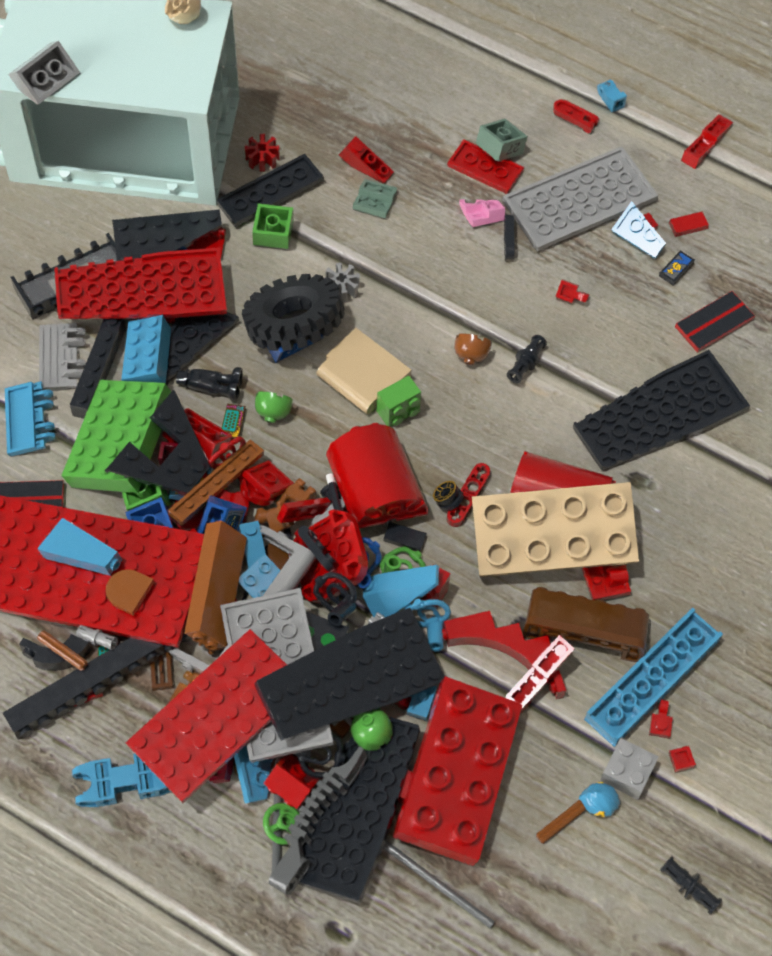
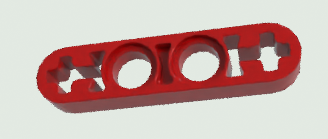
(472, 479)

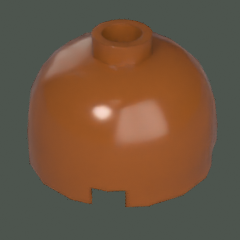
(472, 348)

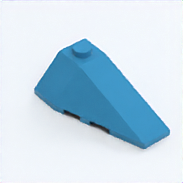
(397, 589)

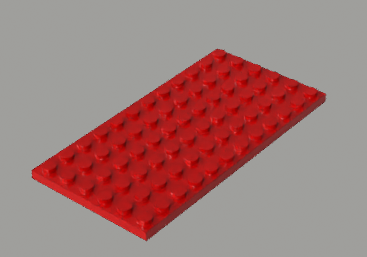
(78, 596)

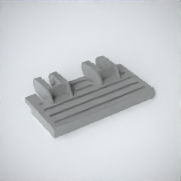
(56, 360)

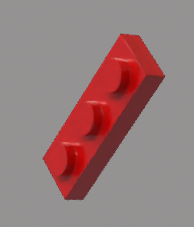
(302, 510)

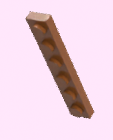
(216, 482)

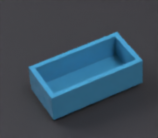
(147, 350)

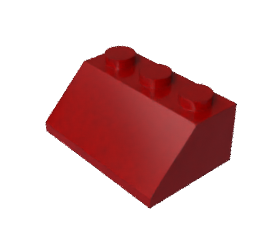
(206, 433)

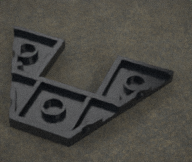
(182, 466)

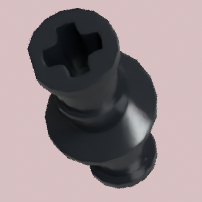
(526, 358)
(691, 885)

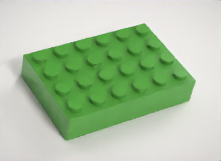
(114, 418)

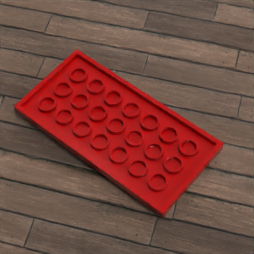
(208, 718)

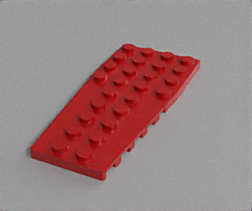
(145, 287)

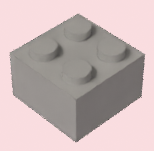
(629, 768)

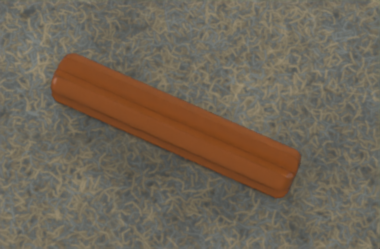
(62, 650)
(560, 822)

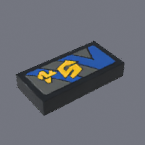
(676, 267)

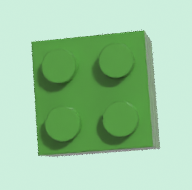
(273, 226)
(398, 401)

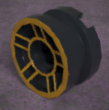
(448, 495)

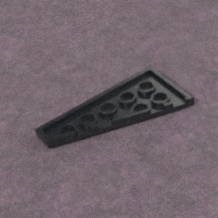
(194, 335)

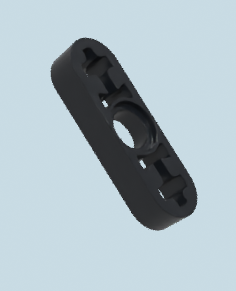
(509, 246)

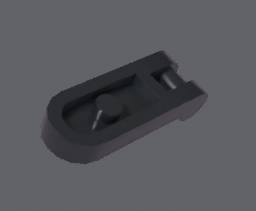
(317, 548)

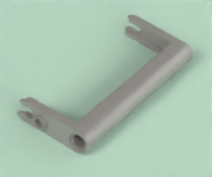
(287, 579)

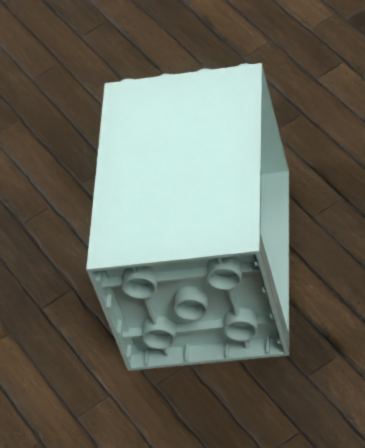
(142, 113)

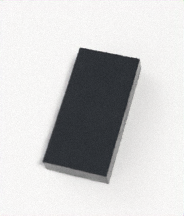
(404, 537)

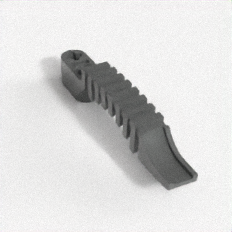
(294, 864)

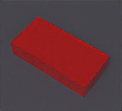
(688, 224)

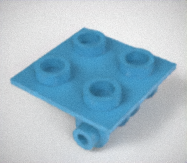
(259, 577)

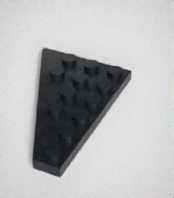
(162, 232)

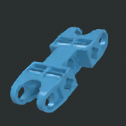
(116, 781)

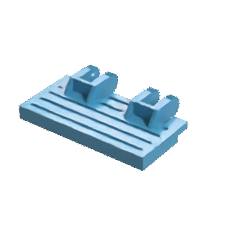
(23, 414)

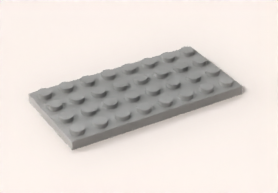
(579, 198)
(284, 627)

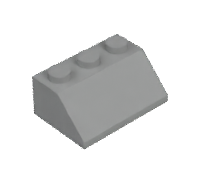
(44, 72)

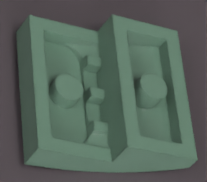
(375, 198)

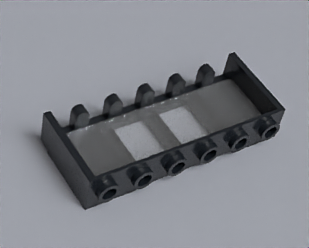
(39, 290)

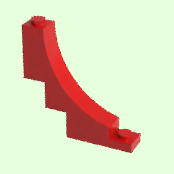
(481, 631)

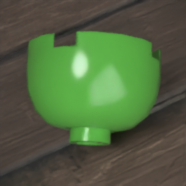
(272, 406)
(371, 729)

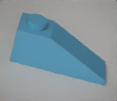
(254, 544)

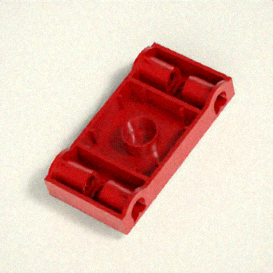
(458, 771)

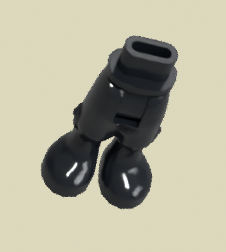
(210, 381)

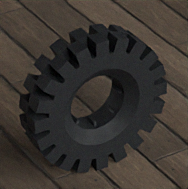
(314, 294)

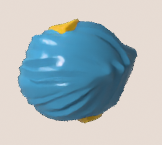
(600, 799)

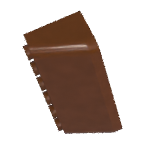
(587, 622)

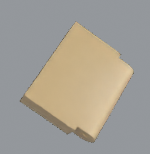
(361, 369)

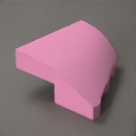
(482, 212)

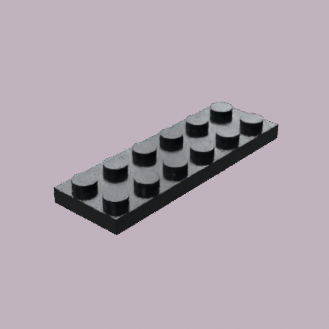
(270, 189)

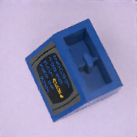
(220, 509)

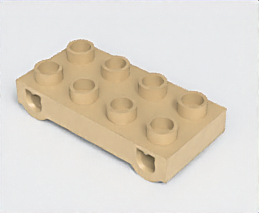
(555, 529)

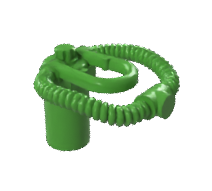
(393, 563)

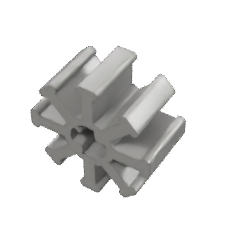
(346, 281)

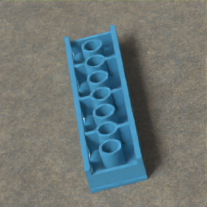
(652, 677)

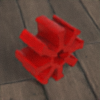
(262, 152)

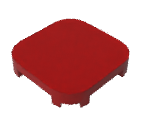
(344, 542)

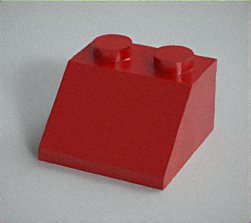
(290, 781)

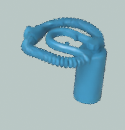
(435, 623)

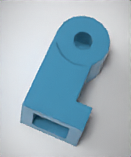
(611, 95)

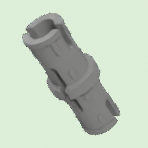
(97, 637)

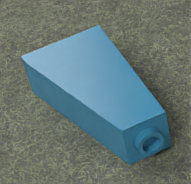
(79, 549)

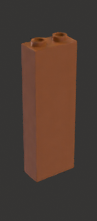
(215, 583)

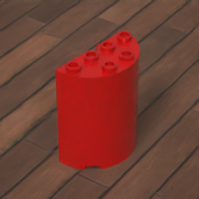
(543, 473)
(375, 476)

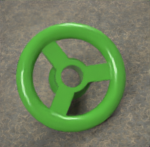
(288, 817)

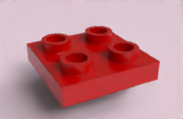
(607, 582)

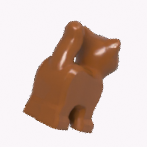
(296, 493)
(270, 516)

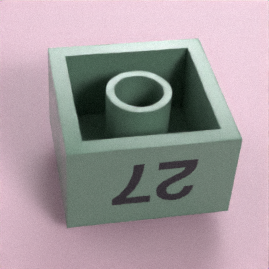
(501, 139)

